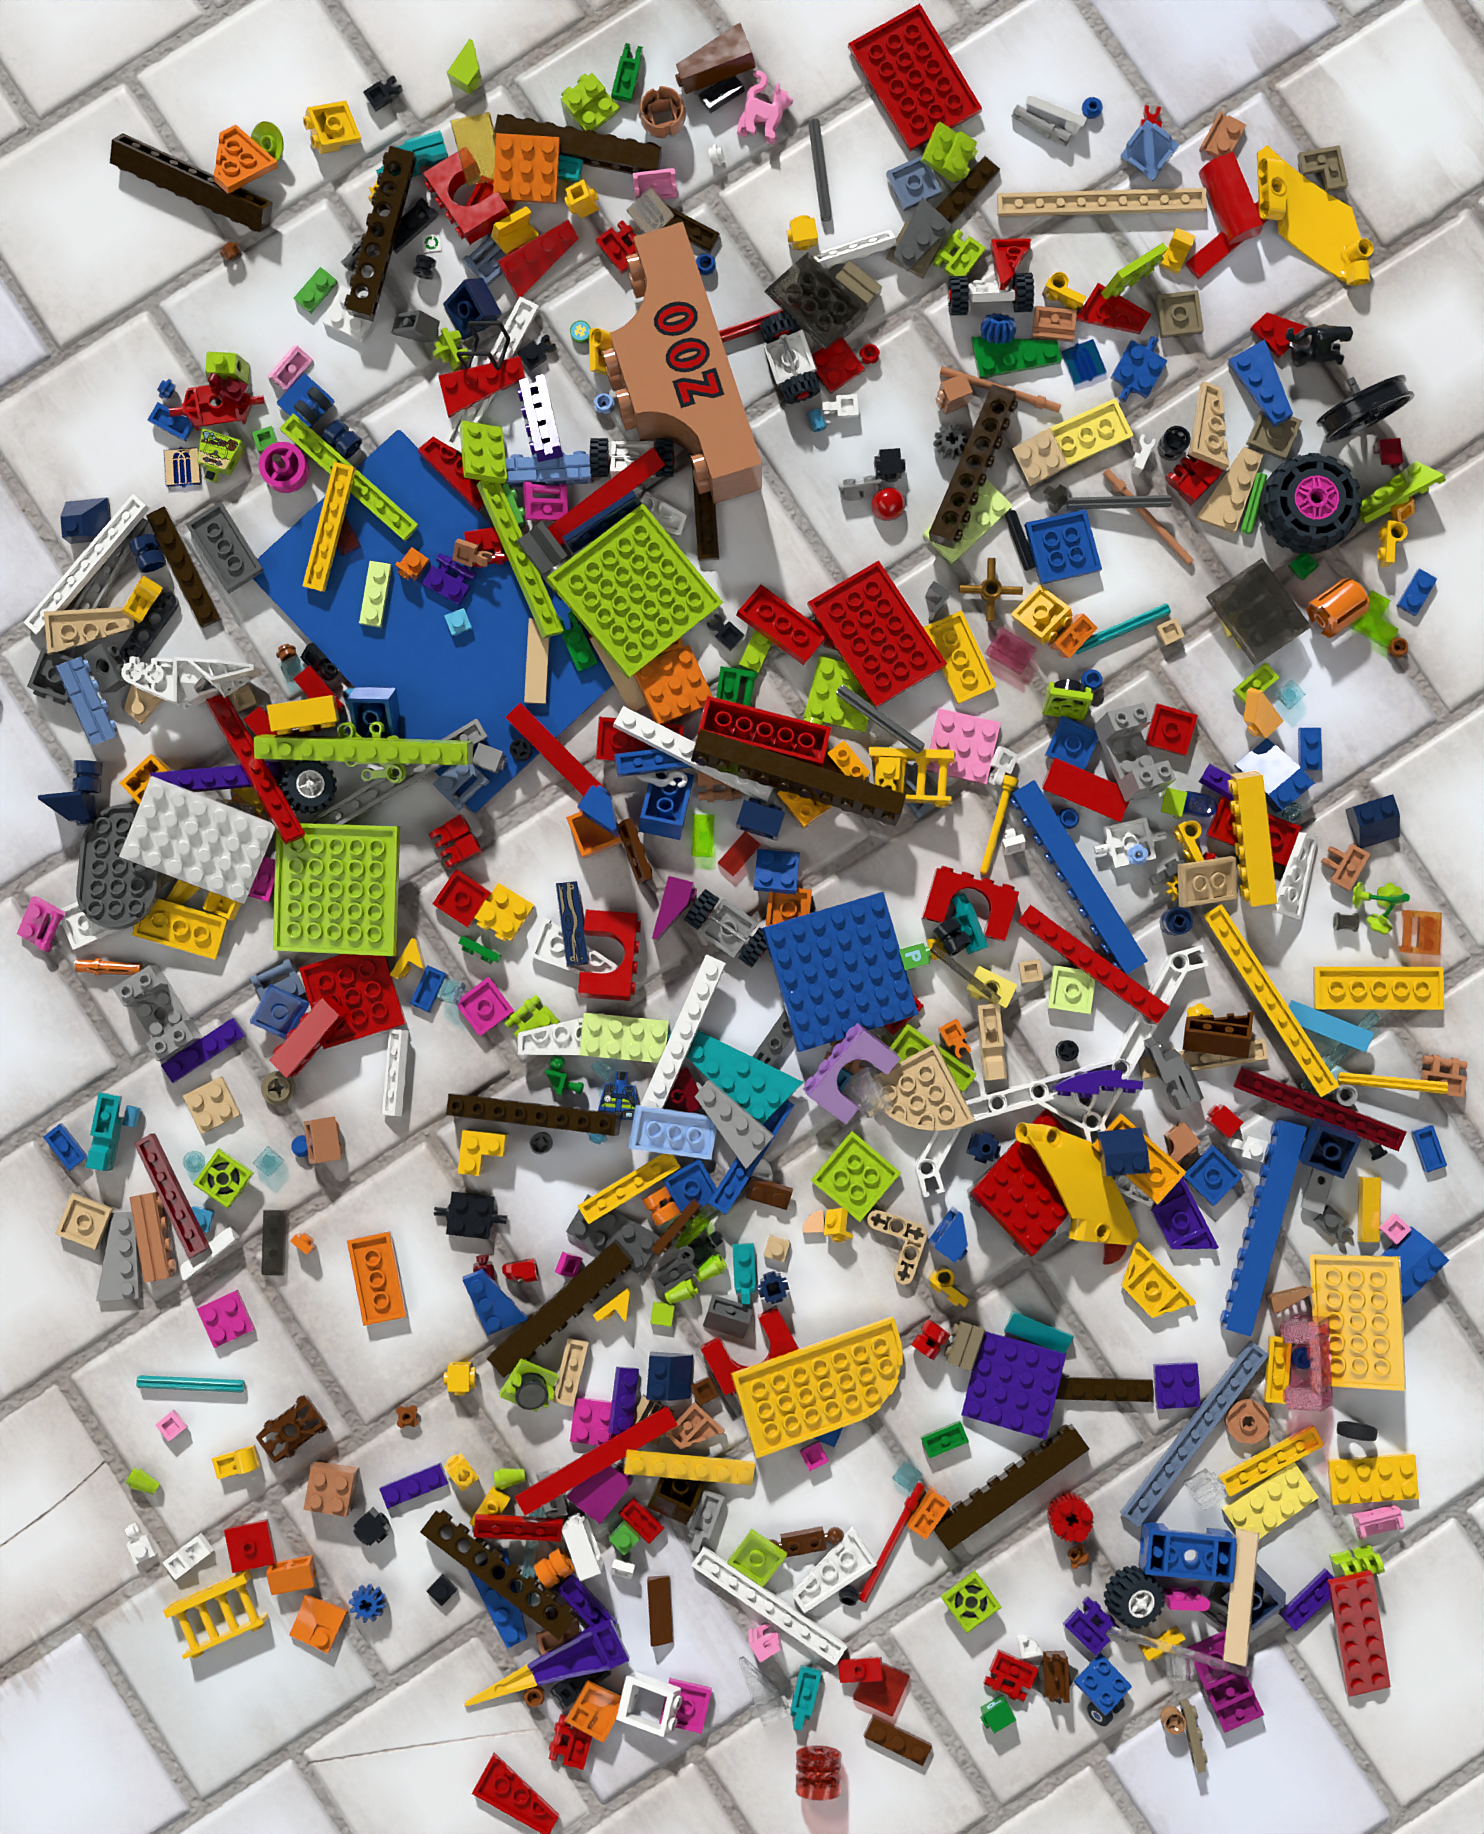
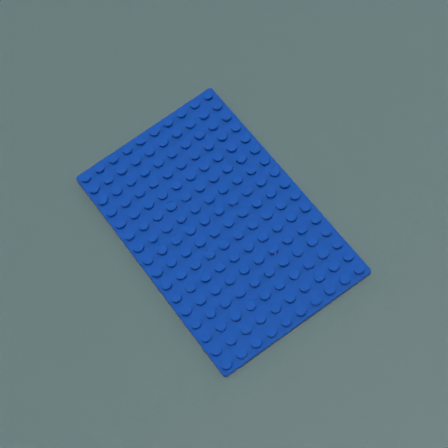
(437, 676)

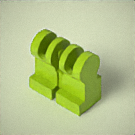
(1362, 1560)

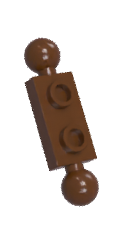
(808, 1540)

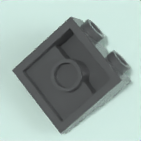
(46, 678)

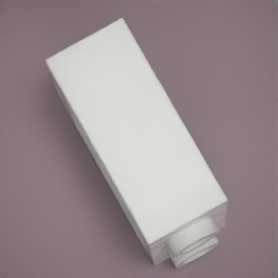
(582, 1546)
(629, 1697)

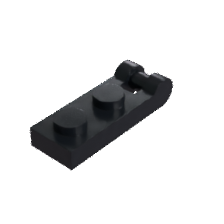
(412, 224)
(575, 1686)

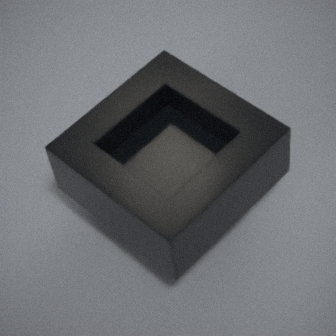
(442, 1590)

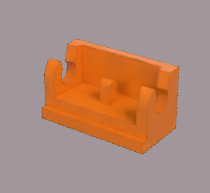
(1073, 636)
(928, 1513)
(291, 1575)

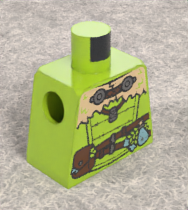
(218, 454)

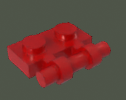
(614, 246)
(487, 540)
(1012, 1669)
(577, 1748)

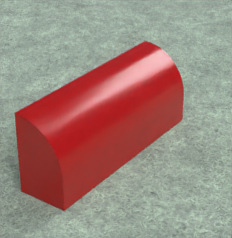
(1230, 199)
(1085, 789)

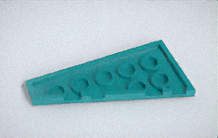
(745, 1079)

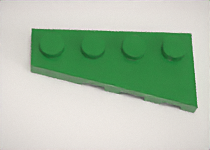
(1014, 356)

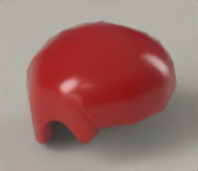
(888, 504)

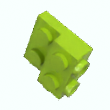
(589, 103)
(949, 152)

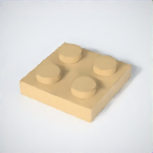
(1040, 457)
(212, 1105)
(84, 1221)

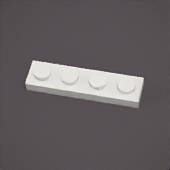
(859, 248)
(395, 1072)

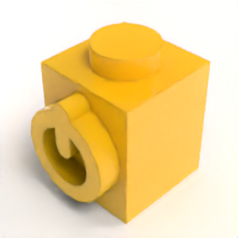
(581, 199)
(802, 233)
(460, 1377)
(460, 1471)

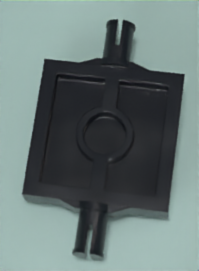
(470, 1215)

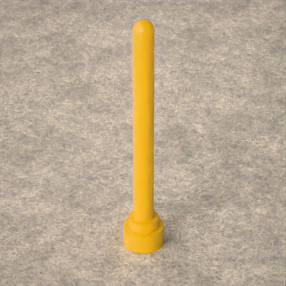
(1008, 785)

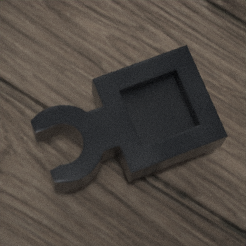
(380, 95)
(534, 354)
(727, 634)

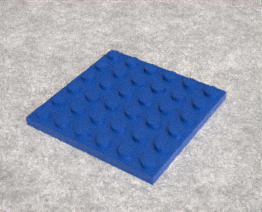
(840, 971)

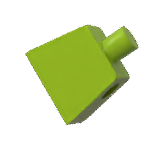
(227, 364)

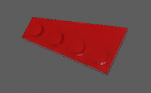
(531, 261)
(478, 383)
(512, 1795)

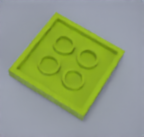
(824, 702)
(855, 1176)

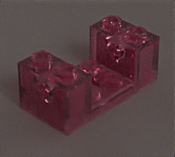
(1317, 1392)

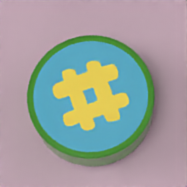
(580, 331)

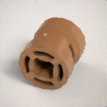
(1173, 1725)

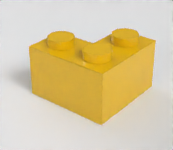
(476, 1145)

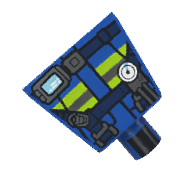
(619, 1097)

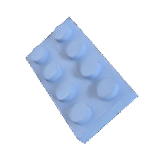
(672, 1132)

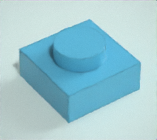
(458, 622)

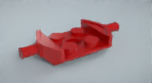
(202, 413)

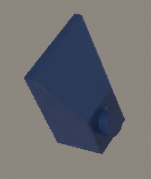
(84, 519)
(73, 806)

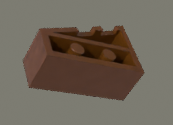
(1219, 1035)

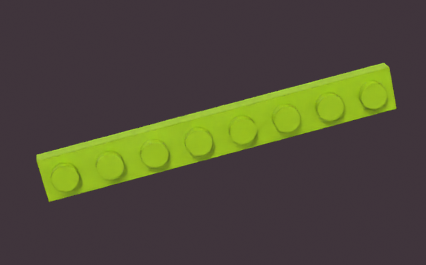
(361, 488)
(525, 571)

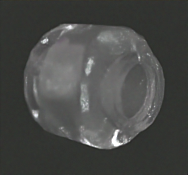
(1179, 1667)

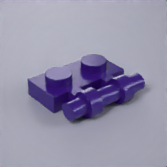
(446, 585)
(1086, 1630)

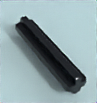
(1020, 540)

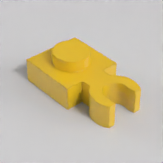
(889, 770)

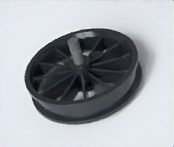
(1364, 407)

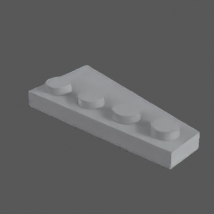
(736, 1125)
(121, 1261)

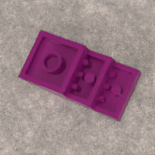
(1227, 1691)

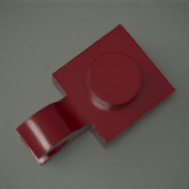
(230, 390)

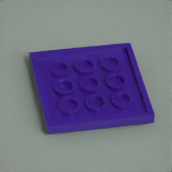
(1014, 1385)

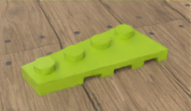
(1397, 491)
(912, 1042)

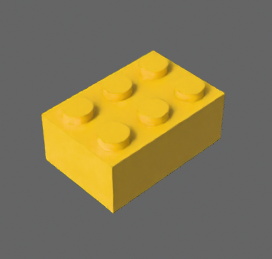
(303, 714)

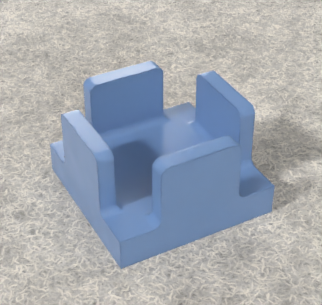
(1149, 149)

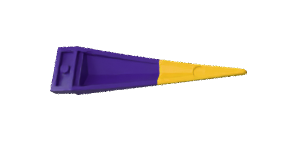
(588, 1652)

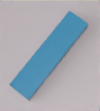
(1331, 1027)

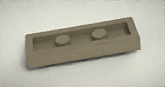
(1194, 1736)

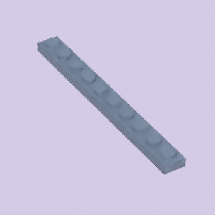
(1194, 1433)

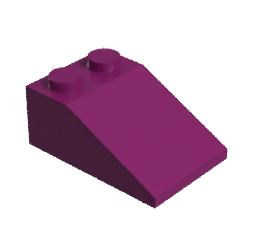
(674, 902)

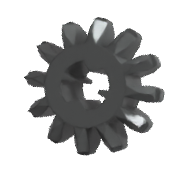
(945, 445)

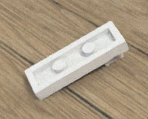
(1073, 120)

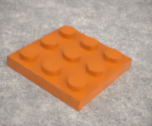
(526, 168)
(673, 685)

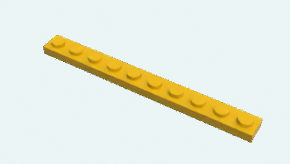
(1271, 1000)

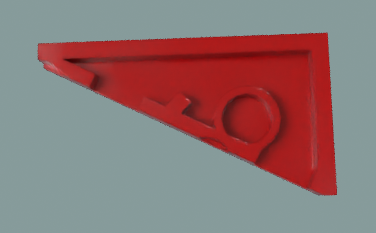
(1007, 258)

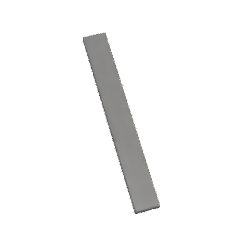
(103, 580)

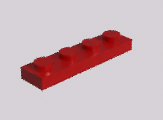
(518, 1527)

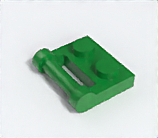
(729, 684)

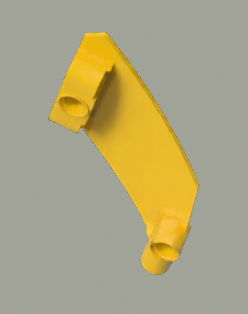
(1312, 220)
(1090, 1198)

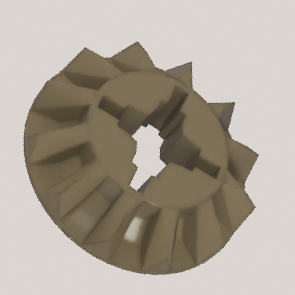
(273, 1097)

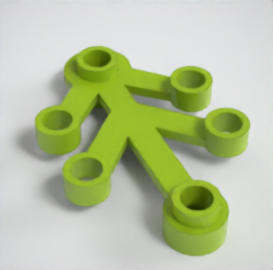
(388, 771)

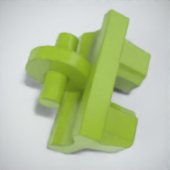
(447, 350)

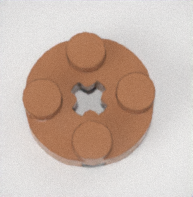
(1259, 1421)

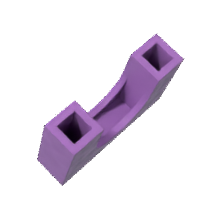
(857, 1045)

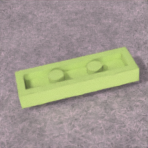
(375, 594)

